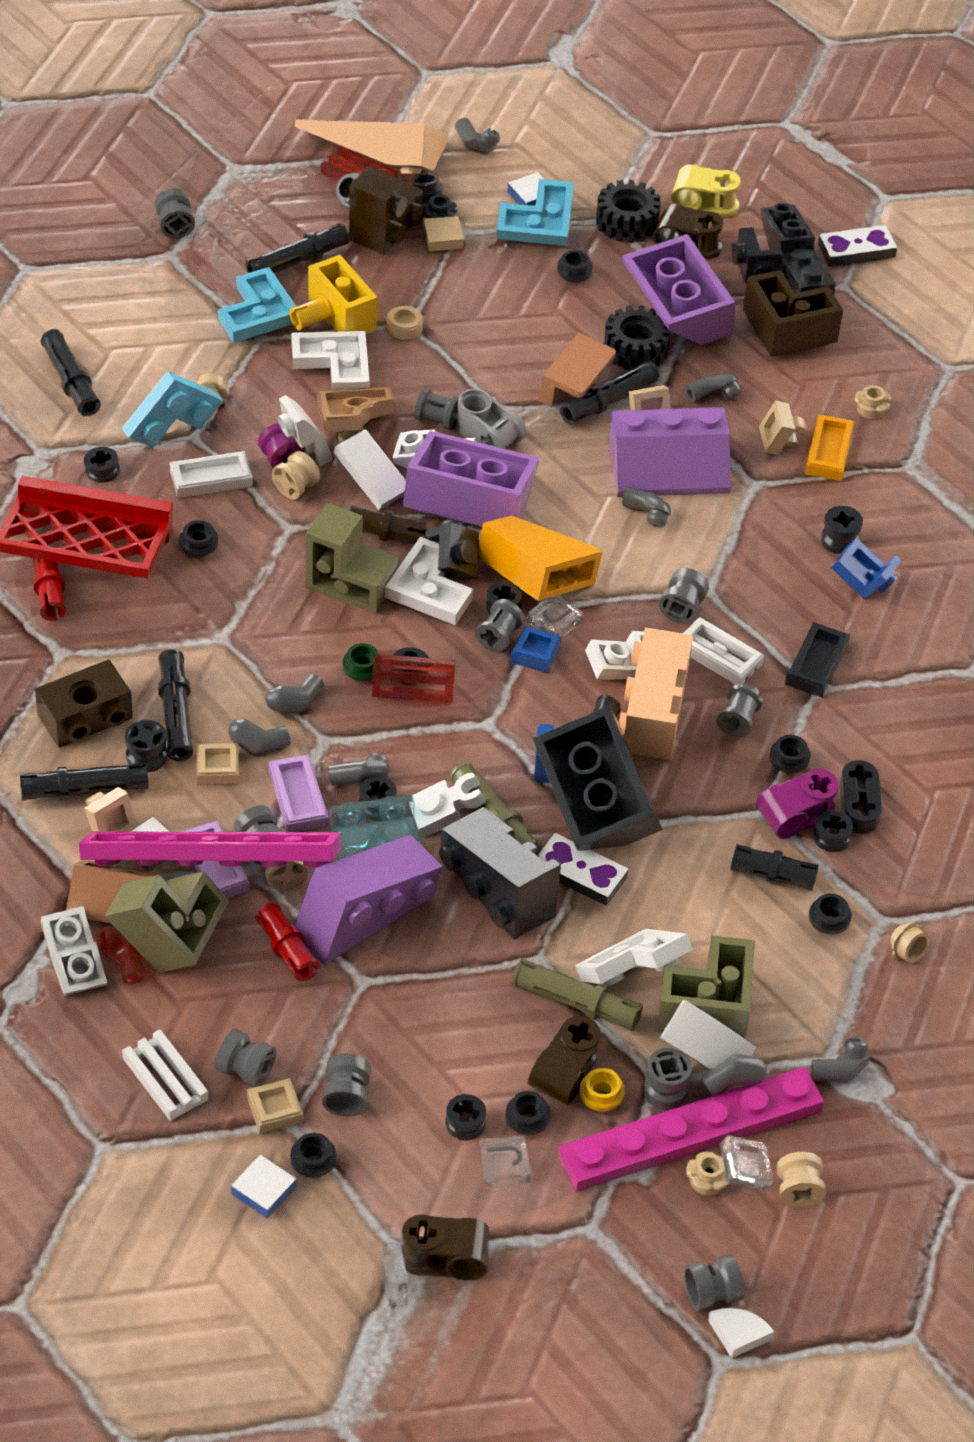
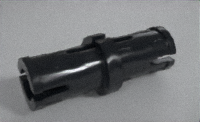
(774, 867)

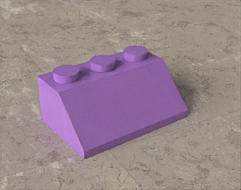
(683, 289)
(671, 451)
(468, 480)

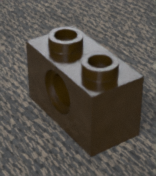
(84, 703)

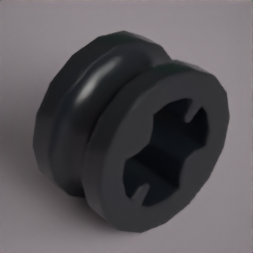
(104, 473)
(503, 590)
(377, 785)
(835, 820)
(476, 1124)

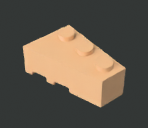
(656, 692)

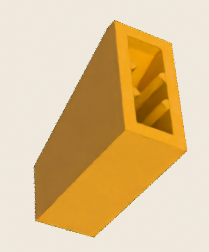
(537, 557)

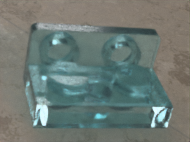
(372, 823)

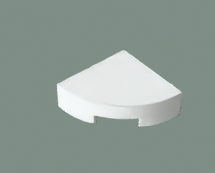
(739, 1330)

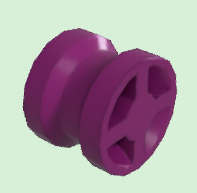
(277, 445)

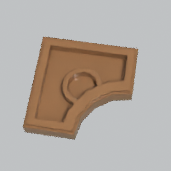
(353, 407)

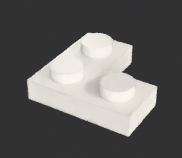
(340, 351)
(423, 586)
(643, 949)

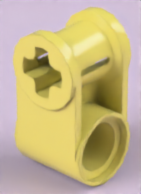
(705, 190)

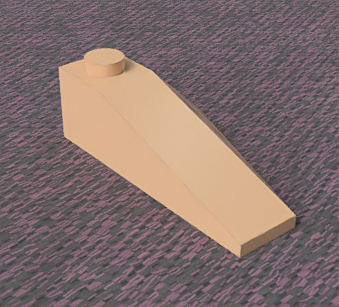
(401, 145)

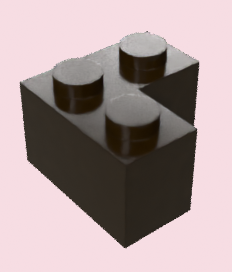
(382, 210)
(791, 319)

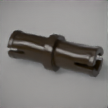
(390, 526)

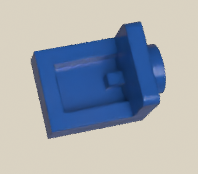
(864, 569)

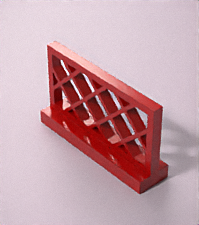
(87, 511)

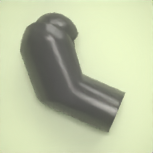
(482, 142)
(711, 383)
(648, 502)
(294, 698)
(257, 740)
(359, 771)
(846, 1065)
(737, 1070)

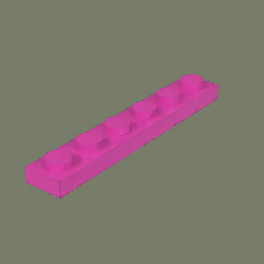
(195, 847)
(690, 1128)

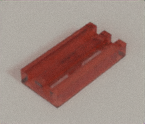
(349, 162)
(413, 663)

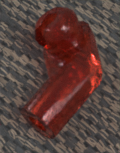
(118, 948)

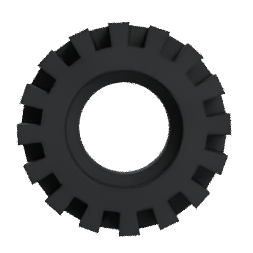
(628, 197)
(637, 324)

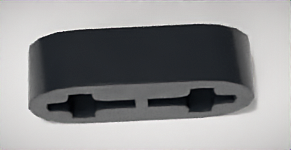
(852, 796)

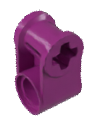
(796, 803)

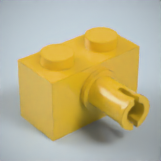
(338, 298)

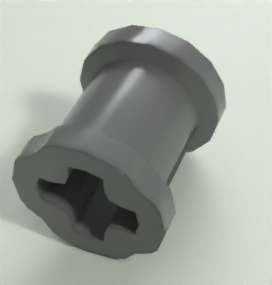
(436, 408)
(499, 625)
(737, 715)

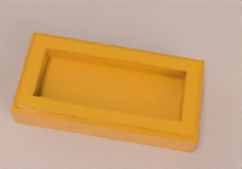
(829, 447)

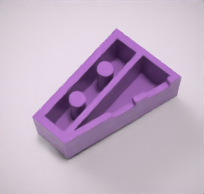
(365, 894)

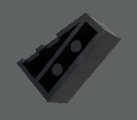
(501, 872)

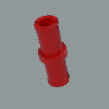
(49, 587)
(287, 942)

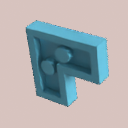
(541, 223)
(263, 310)
(171, 400)

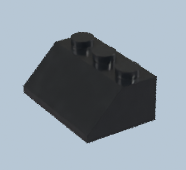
(597, 782)

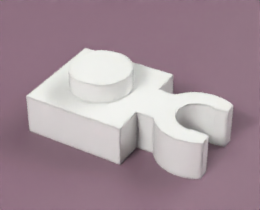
(440, 804)

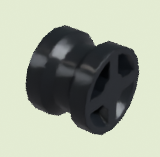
(841, 528)
(146, 735)

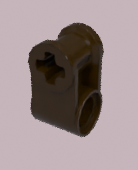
(681, 220)
(567, 1059)
(448, 1247)

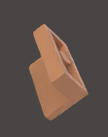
(575, 369)
(98, 885)

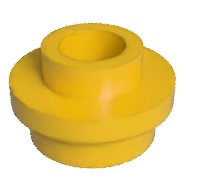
(604, 1080)

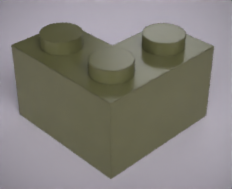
(342, 564)
(168, 918)
(719, 990)

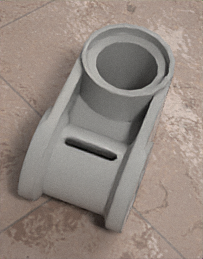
(487, 420)

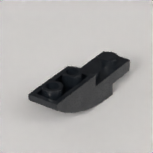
(789, 232)

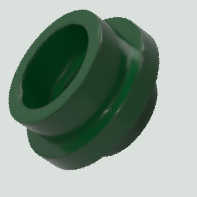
(359, 662)

